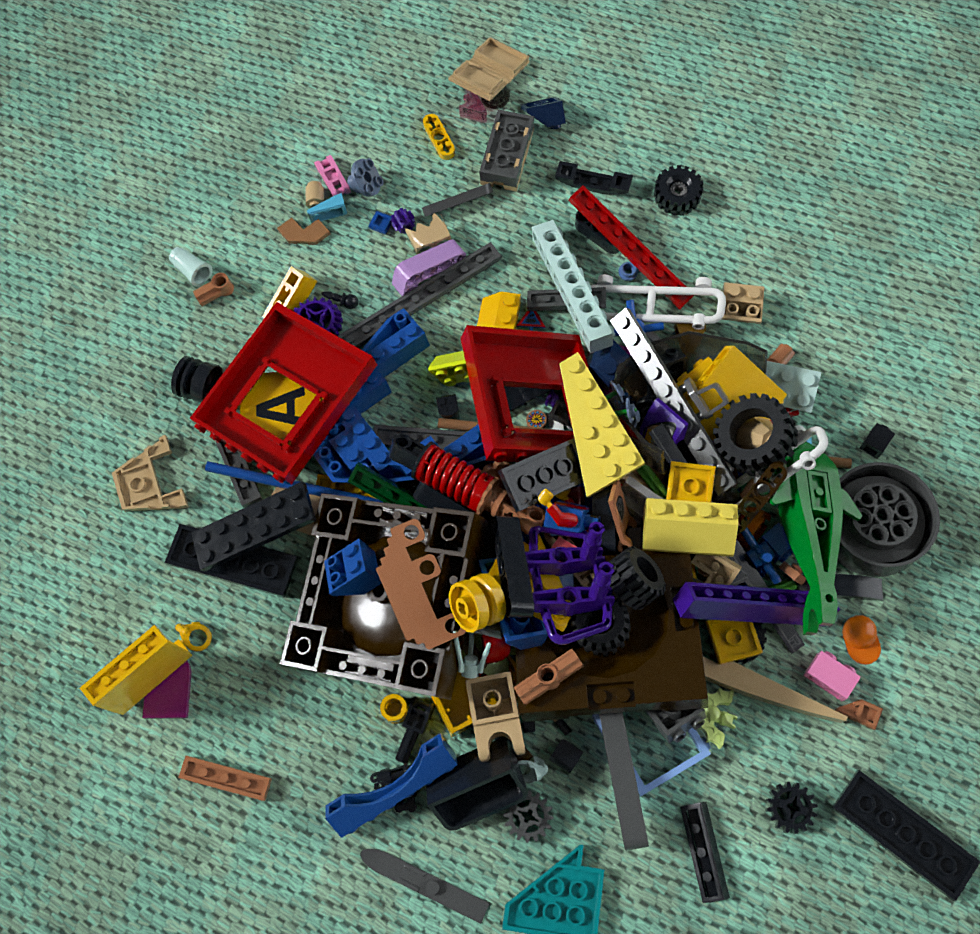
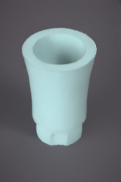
(190, 266)

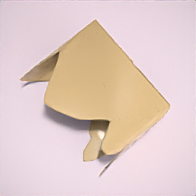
(427, 234)

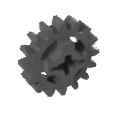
(524, 826)

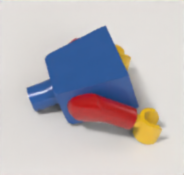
(566, 513)

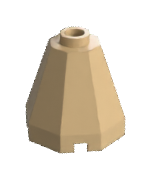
(754, 433)

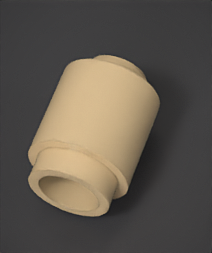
(314, 194)

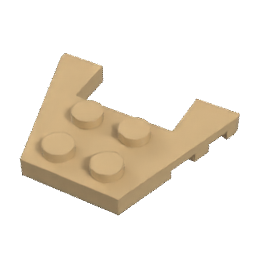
(139, 485)

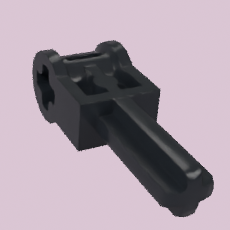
(415, 722)

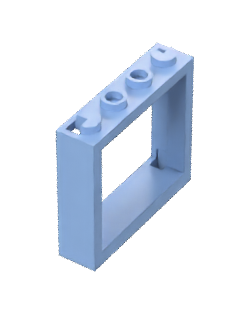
(701, 745)

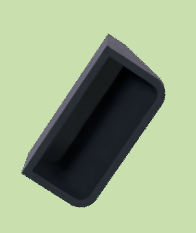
(477, 787)

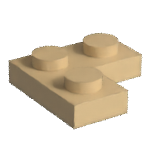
(720, 568)

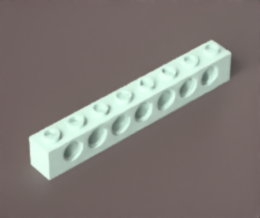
(572, 286)

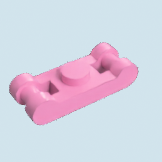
(332, 176)

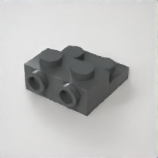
(677, 722)

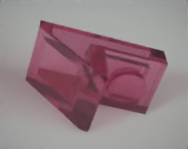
(472, 108)

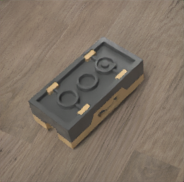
(507, 150)

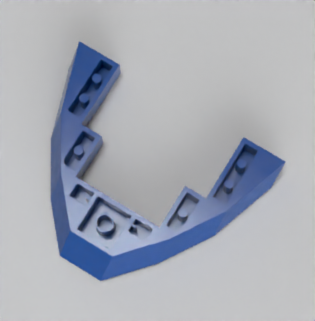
(352, 437)

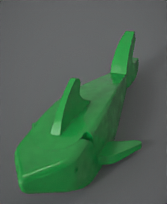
(812, 517)

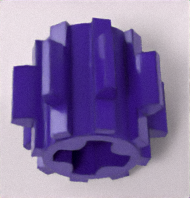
(403, 220)

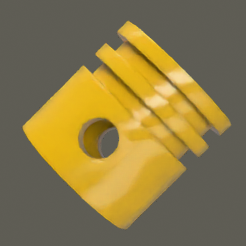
(394, 708)

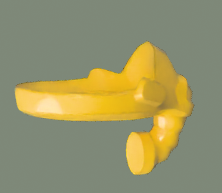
(185, 631)

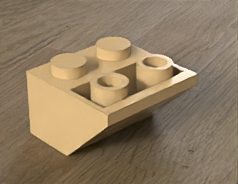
(743, 302)

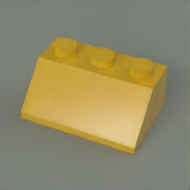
(500, 310)

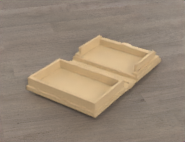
(489, 69)

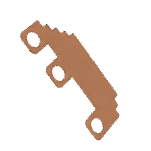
(406, 594)

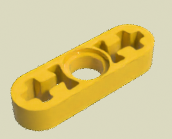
(439, 129)

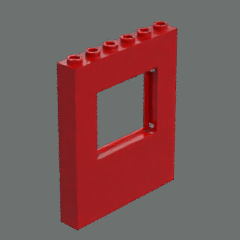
(304, 355)
(514, 359)

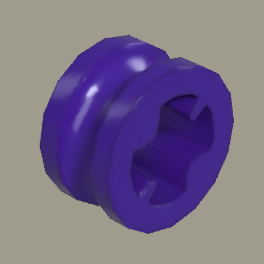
(552, 398)

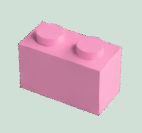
(832, 675)

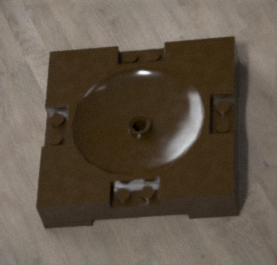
(360, 633)
(652, 671)

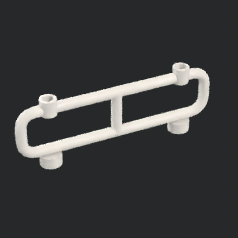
(701, 288)
(806, 460)

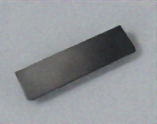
(707, 852)

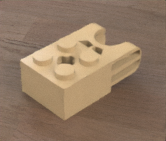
(496, 719)

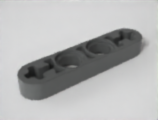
(457, 199)

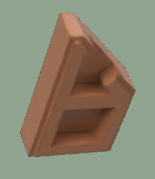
(862, 713)

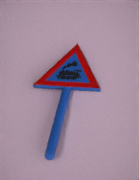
(531, 320)

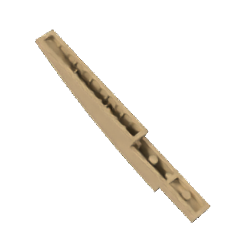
(751, 684)

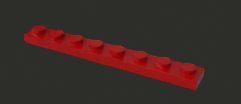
(627, 243)

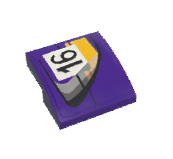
(662, 414)

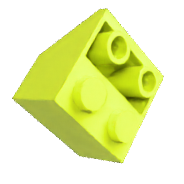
(450, 368)

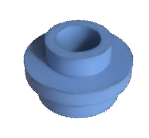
(628, 266)

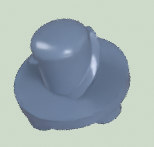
(365, 178)

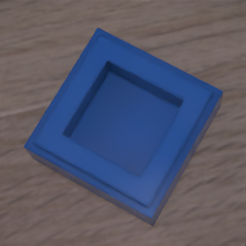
(380, 222)

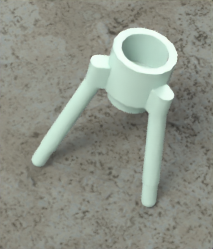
(470, 665)

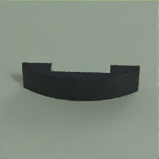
(596, 182)
(853, 587)

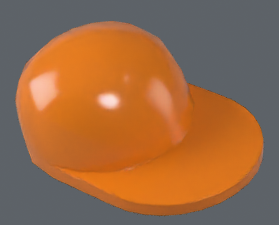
(861, 639)

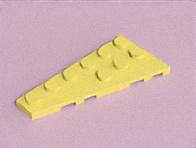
(599, 436)

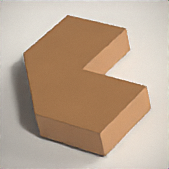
(311, 234)

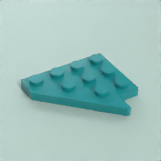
(559, 901)

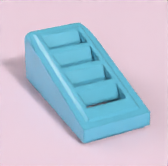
(328, 209)

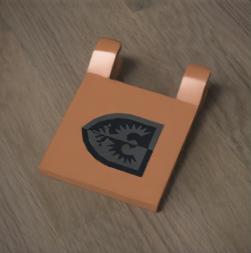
(620, 515)

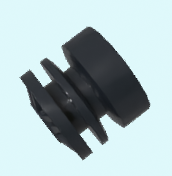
(194, 378)

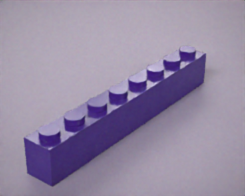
(741, 603)

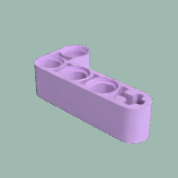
(425, 265)

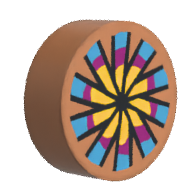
(536, 419)

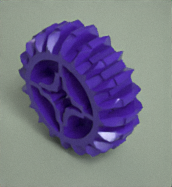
(325, 310)

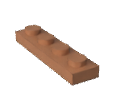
(225, 778)

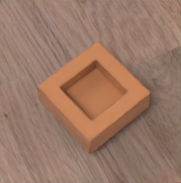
(793, 571)

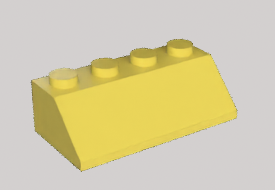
(690, 527)

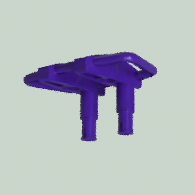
(572, 561)

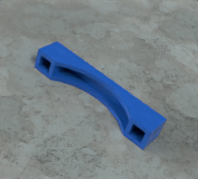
(354, 810)

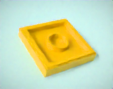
(690, 482)
(733, 640)

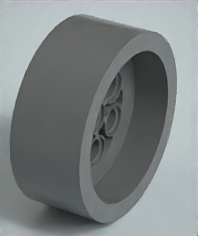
(918, 529)

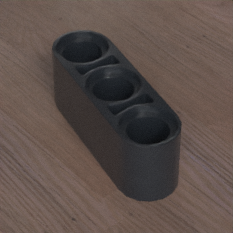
(588, 230)

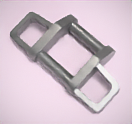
(705, 412)

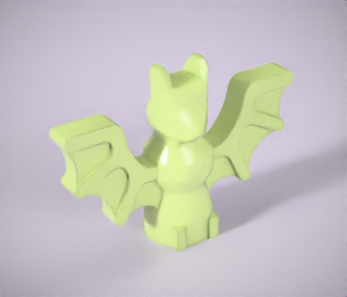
(714, 715)

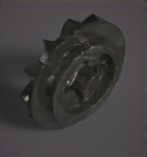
(499, 100)

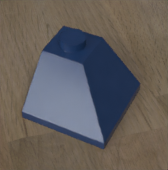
(547, 111)
(604, 363)

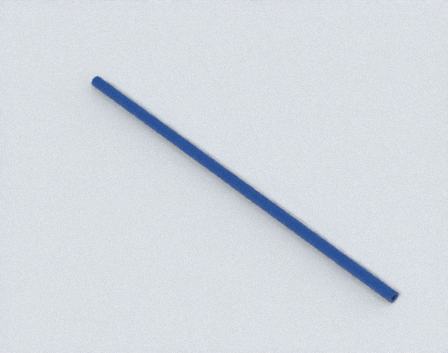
(269, 480)

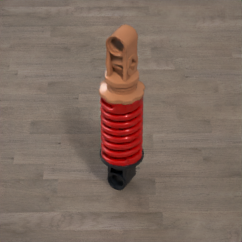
(460, 481)

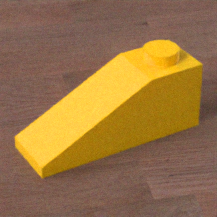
(293, 289)

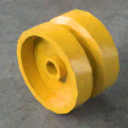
(477, 602)

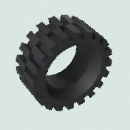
(773, 450)

